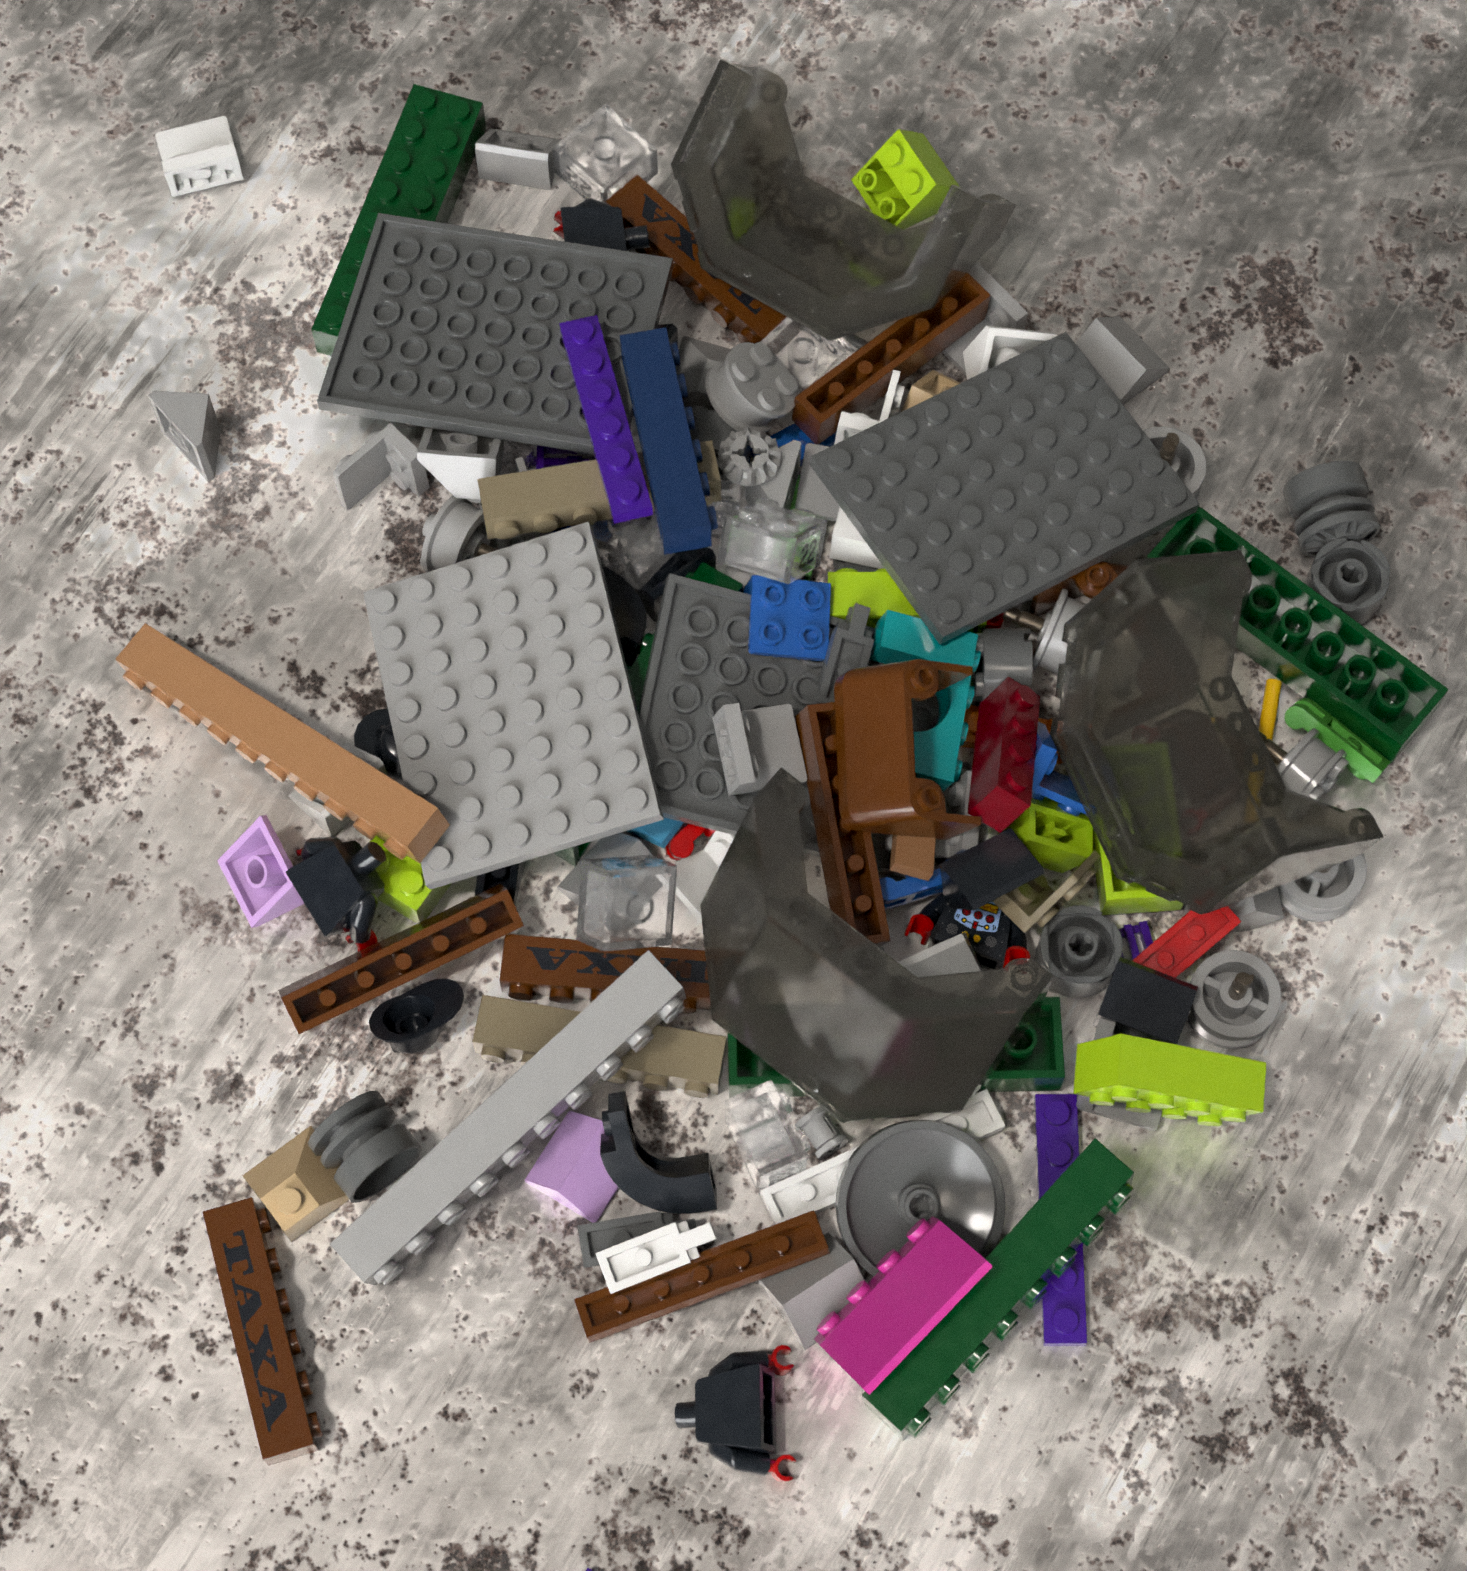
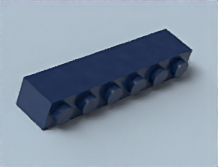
(666, 441)

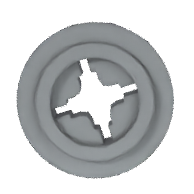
(737, 468)

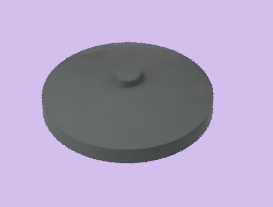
(916, 1174)

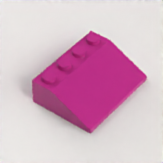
(901, 1302)

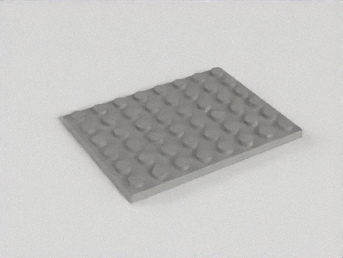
(513, 704)

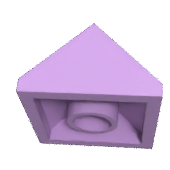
(258, 875)
(573, 1169)

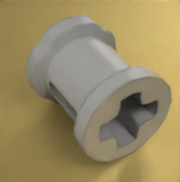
(822, 1132)

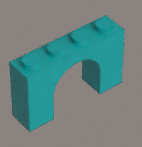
(908, 638)

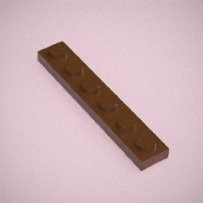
(707, 1276)

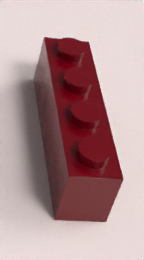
(1004, 754)

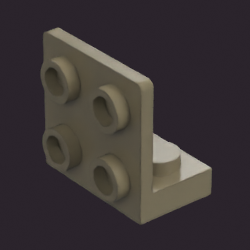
(1038, 902)

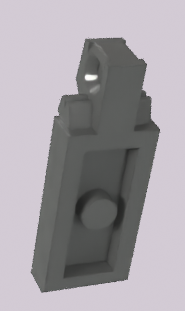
(847, 649)
(605, 1234)

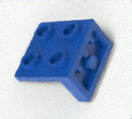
(788, 618)
(1049, 782)

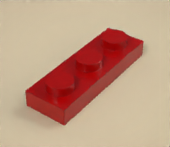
(1187, 941)

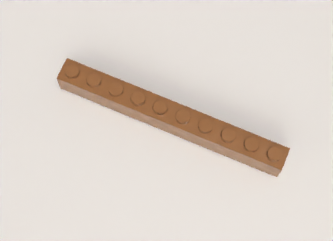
(283, 744)

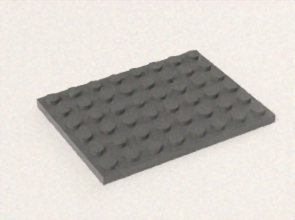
(467, 334)
(1003, 486)
(694, 670)

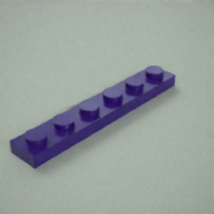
(606, 419)
(1055, 1151)

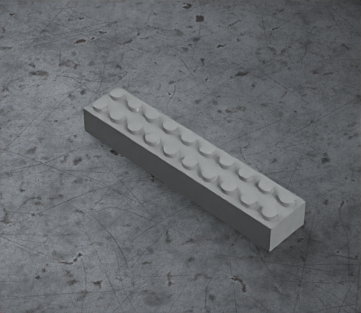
(509, 1120)

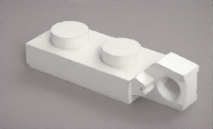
(652, 1254)

